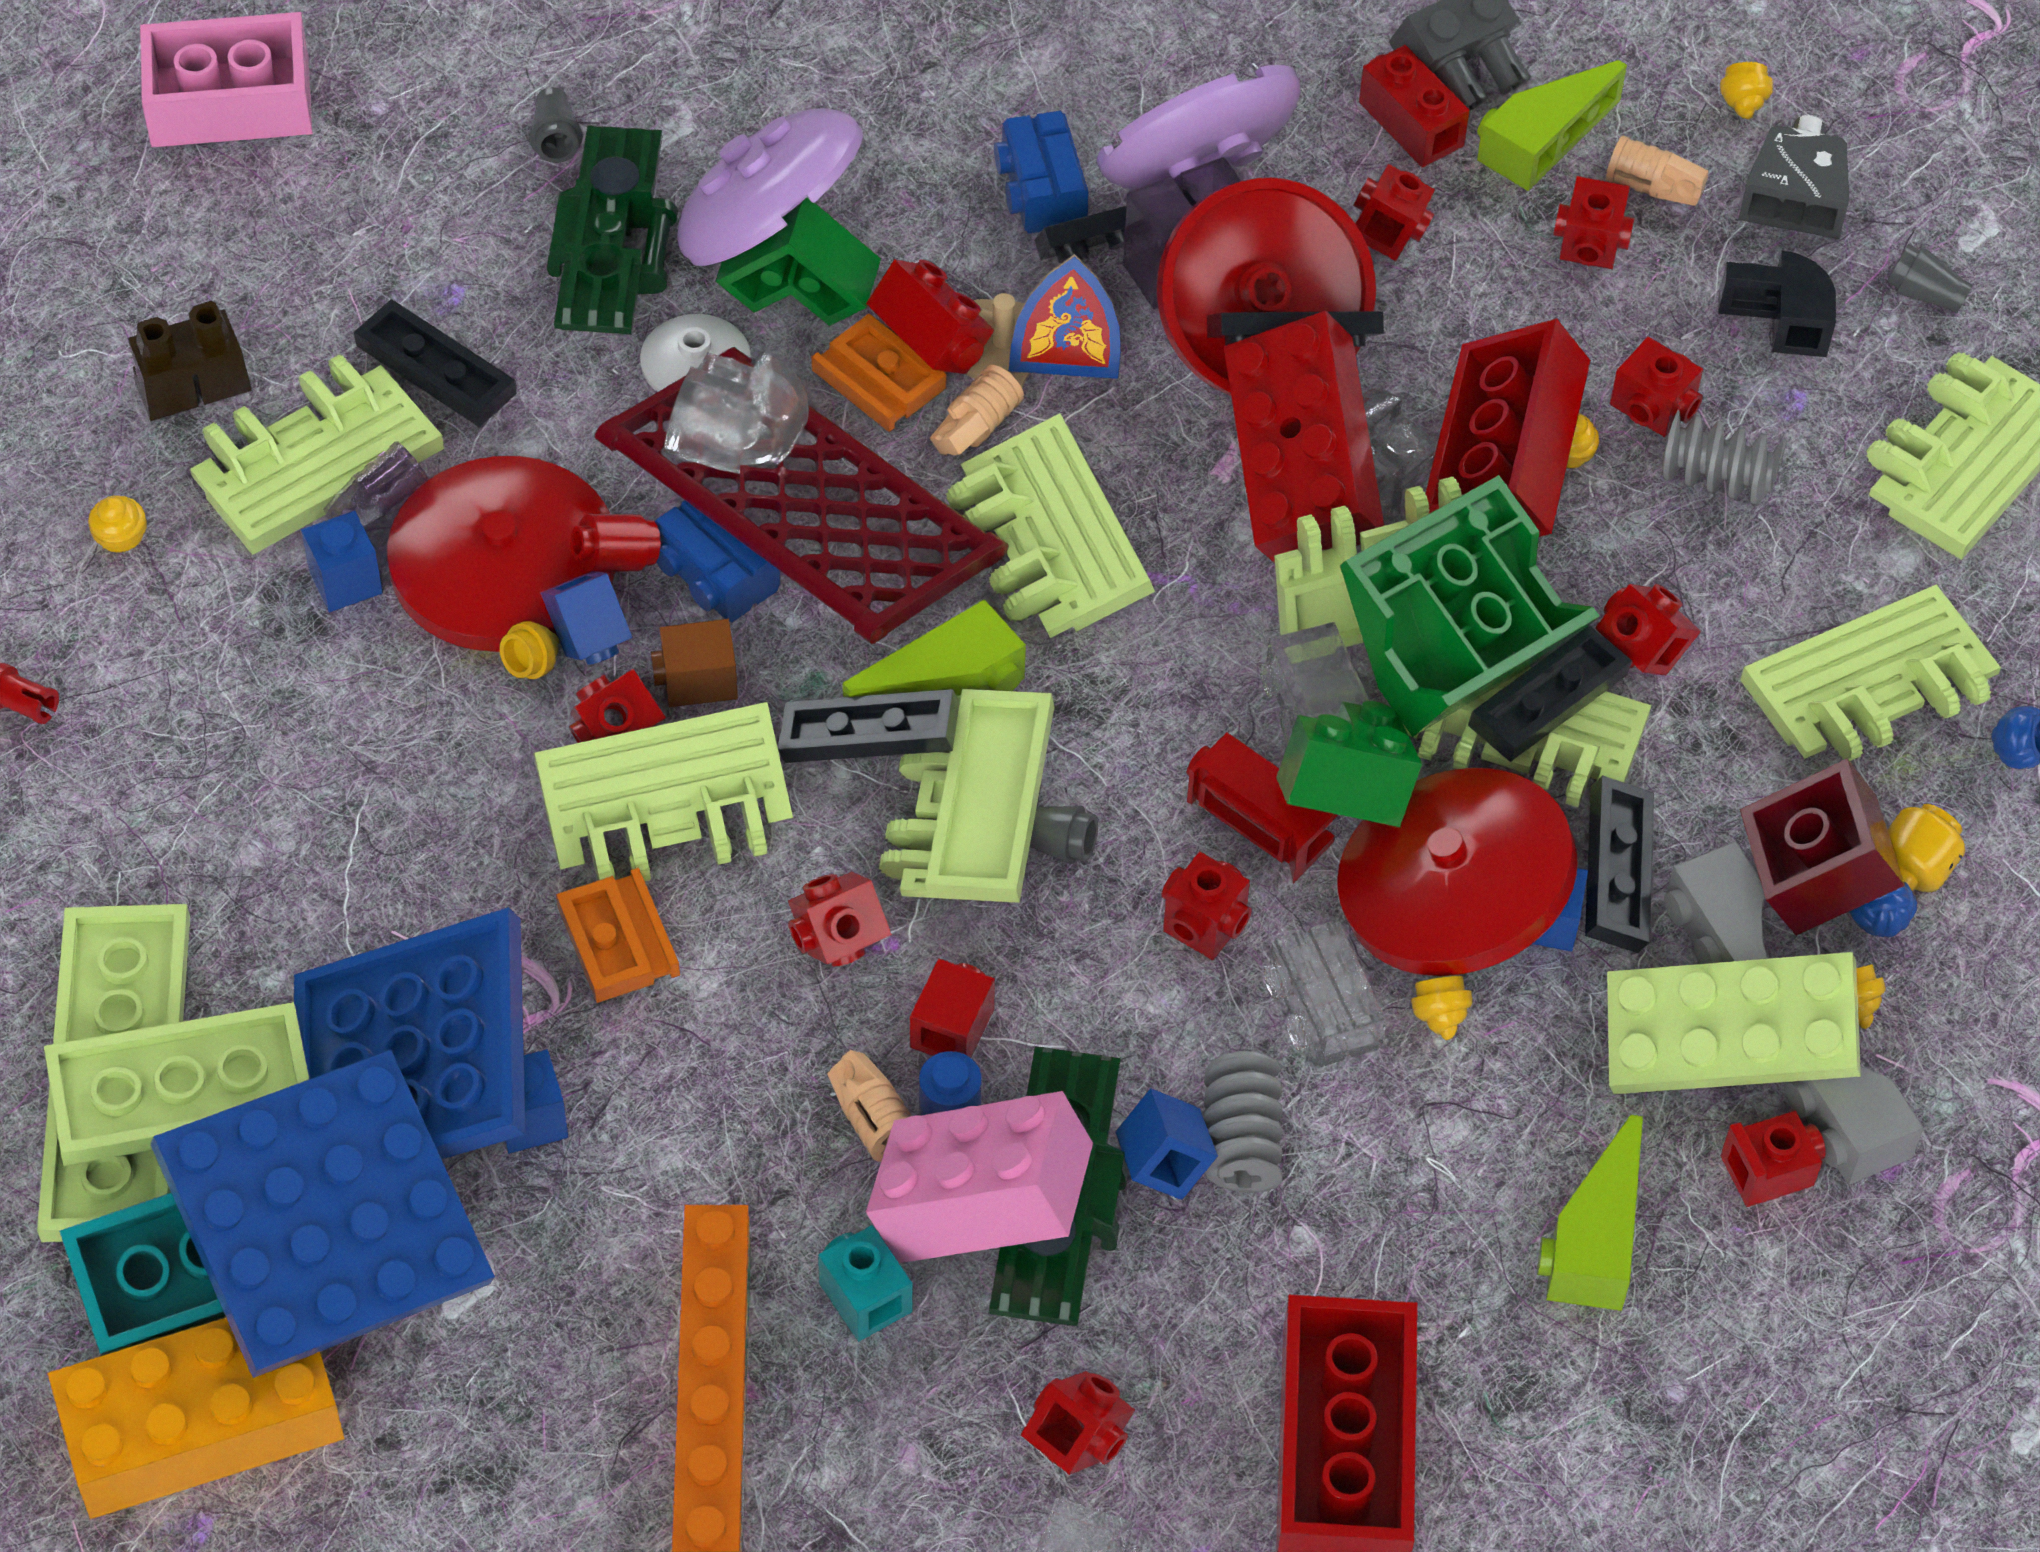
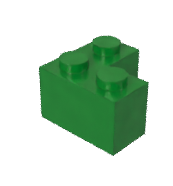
(805, 259)
(1351, 763)

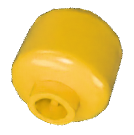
(1926, 846)

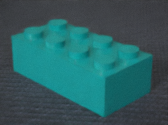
(139, 1275)

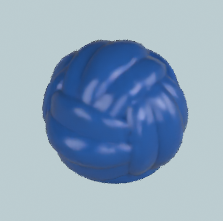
(2018, 737)
(1888, 913)

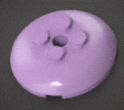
(1203, 125)
(763, 181)

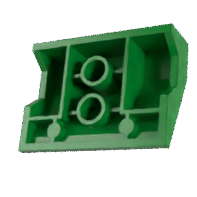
(1457, 605)

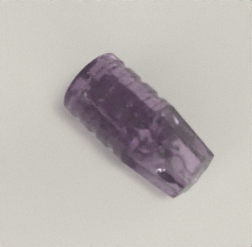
(379, 486)

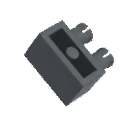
(1457, 31)

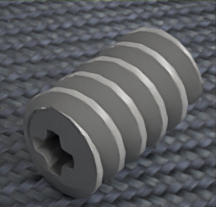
(1721, 459)
(1243, 1121)

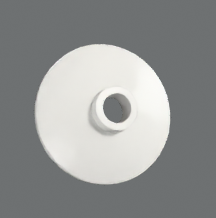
(684, 344)

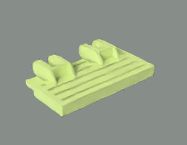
(1970, 458)
(304, 462)
(1058, 531)
(1311, 580)
(1872, 675)
(1590, 743)
(662, 781)
(981, 801)

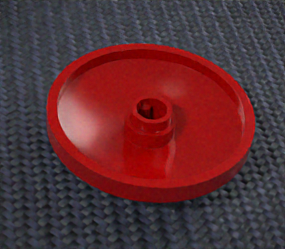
(1258, 251)
(484, 546)
(1463, 877)

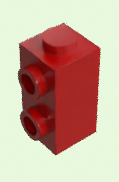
(1413, 105)
(931, 316)

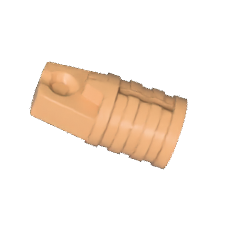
(1653, 170)
(978, 411)
(867, 1100)

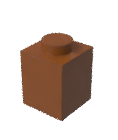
(696, 663)

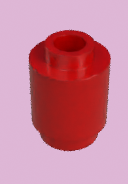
(615, 542)

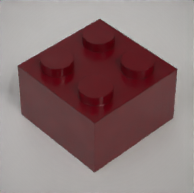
(1821, 847)

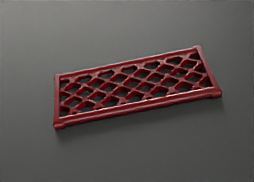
(770, 538)

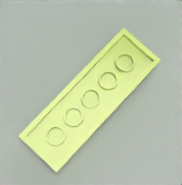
(115, 976)

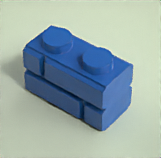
(1042, 170)
(713, 563)

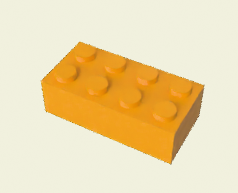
(185, 1416)

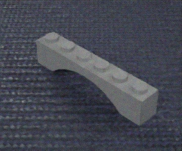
(1860, 1118)

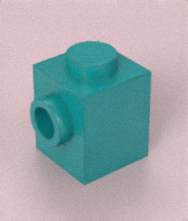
(864, 1282)

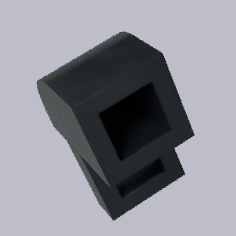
(1793, 295)

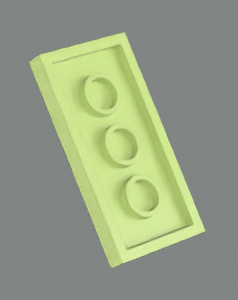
(1733, 1023)
(143, 1082)

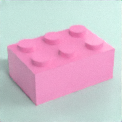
(225, 79)
(980, 1177)

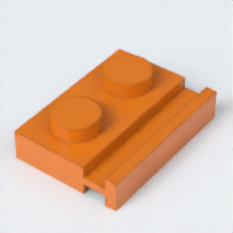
(878, 372)
(617, 935)

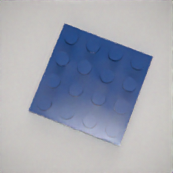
(446, 1013)
(321, 1212)

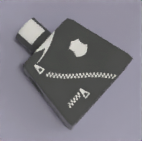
(1799, 180)

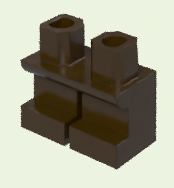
(173, 353)

